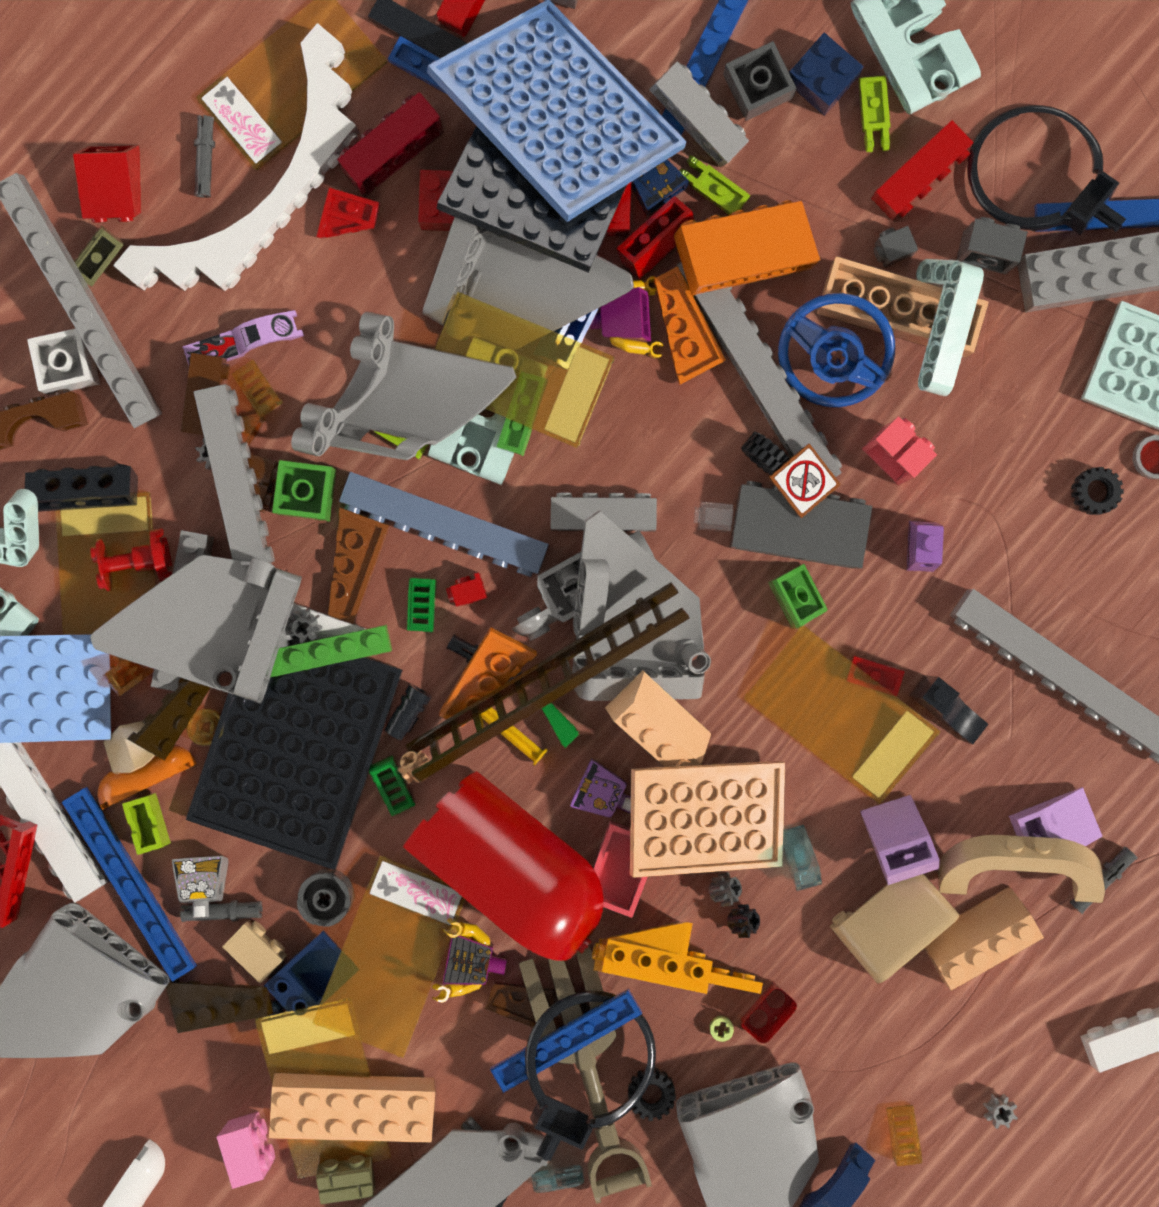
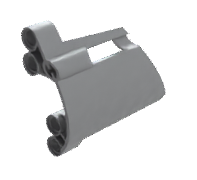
(401, 394)

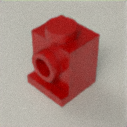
(467, 590)

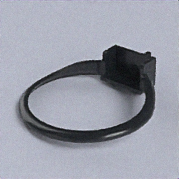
(1086, 207)
(559, 1119)

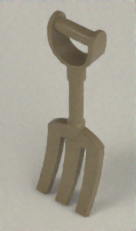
(586, 1063)

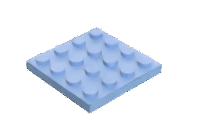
(53, 689)

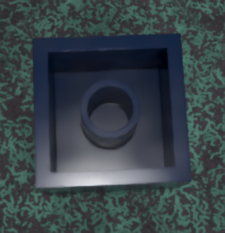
(825, 73)

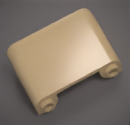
(894, 925)

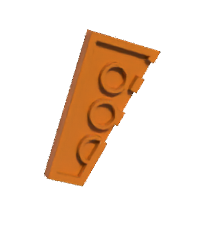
(687, 331)
(489, 668)

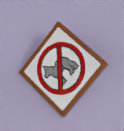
(804, 480)

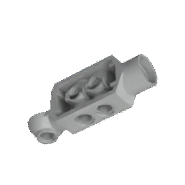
(559, 593)

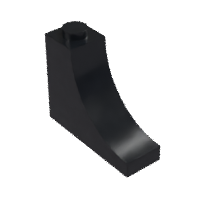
(948, 707)

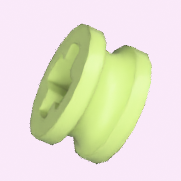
(726, 1034)

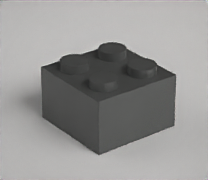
(759, 81)
(992, 245)

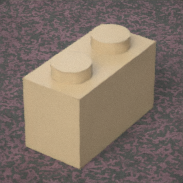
(255, 950)

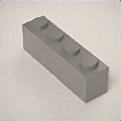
(699, 114)
(626, 513)

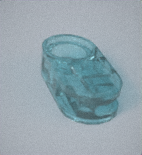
(557, 1179)

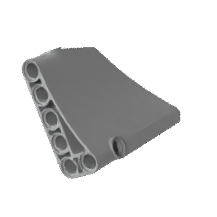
(519, 279)
(208, 622)

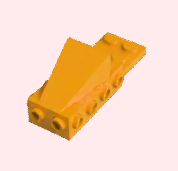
(663, 958)

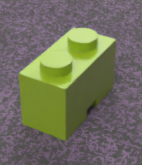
(146, 823)

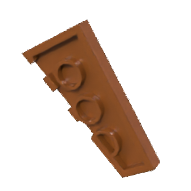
(355, 559)

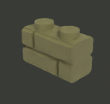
(98, 254)
(345, 1179)

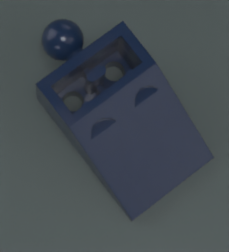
(304, 975)

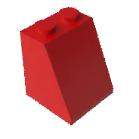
(109, 182)

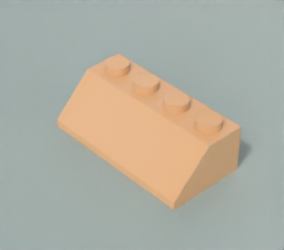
(659, 723)
(983, 938)

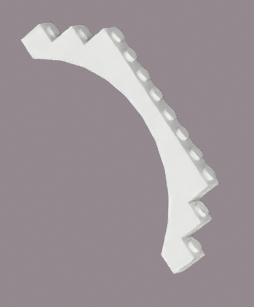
(235, 248)

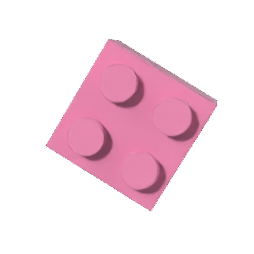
(246, 1149)

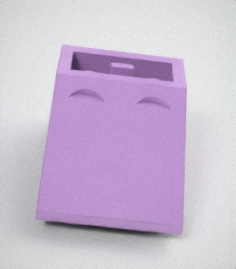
(1061, 818)
(900, 839)

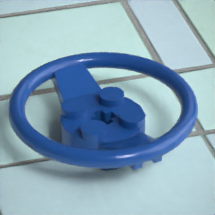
(822, 342)

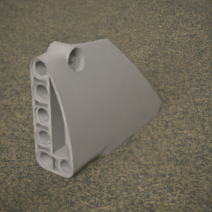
(610, 580)
(75, 990)
(751, 1138)

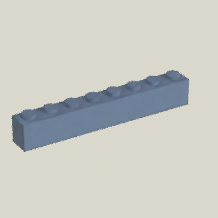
(443, 523)

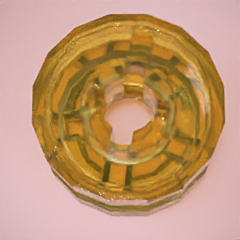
(195, 726)

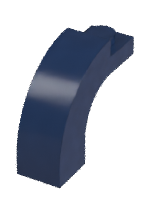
(846, 1182)

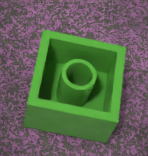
(304, 490)

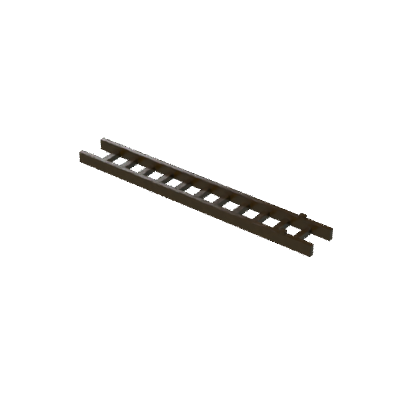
(540, 672)

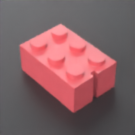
(900, 450)
(612, 867)

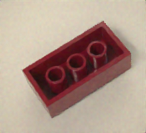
(391, 144)

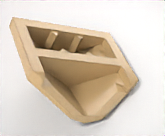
(124, 754)

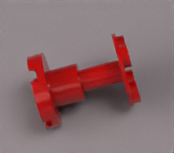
(142, 558)

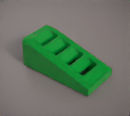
(417, 582)
(561, 725)
(382, 765)

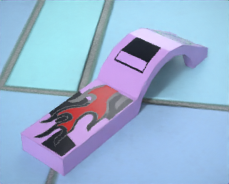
(247, 337)

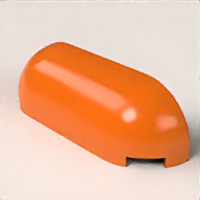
(121, 786)

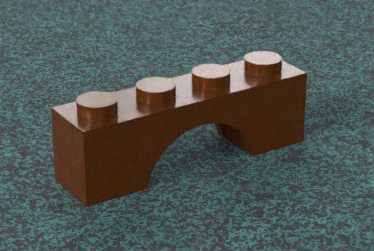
(62, 411)

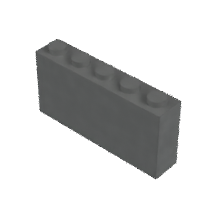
(828, 534)

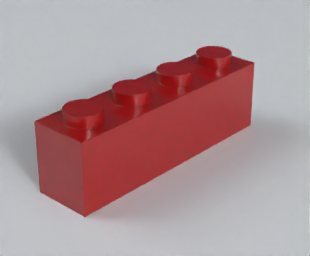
(922, 170)

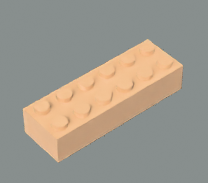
(904, 302)
(352, 1108)

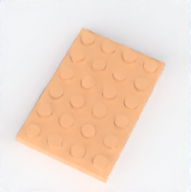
(706, 818)

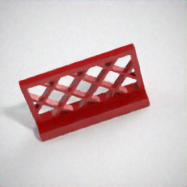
(14, 875)

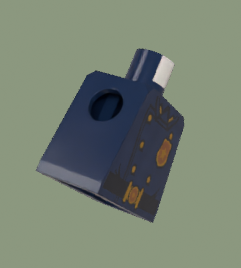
(658, 186)

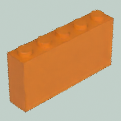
(746, 246)

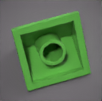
(798, 596)

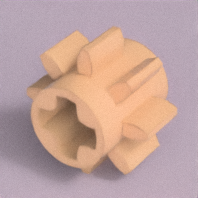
(410, 762)

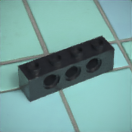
(93, 495)

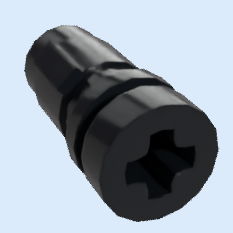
(406, 713)

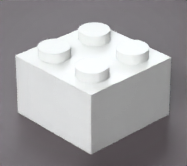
(62, 362)

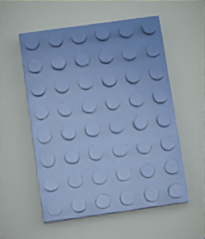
(556, 109)

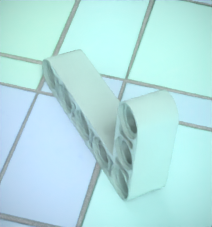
(952, 320)
(21, 531)

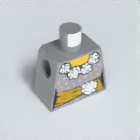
(200, 881)

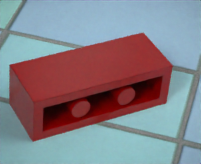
(654, 238)

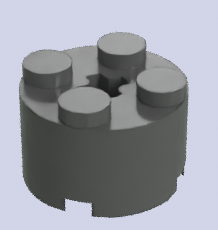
(325, 912)

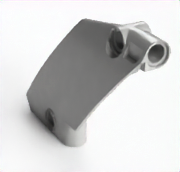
(466, 1170)

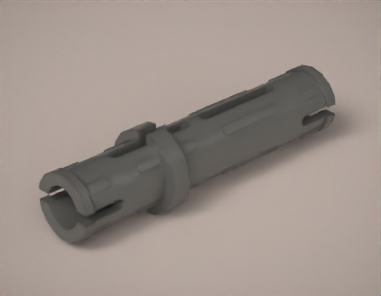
(204, 146)
(1110, 873)
(232, 910)

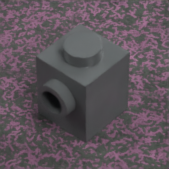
(894, 246)

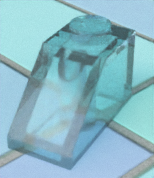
(801, 858)

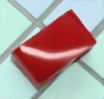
(459, 14)
(773, 1025)

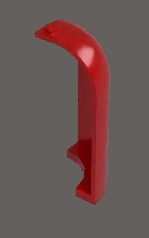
(511, 869)

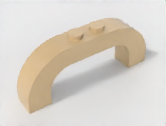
(1022, 854)

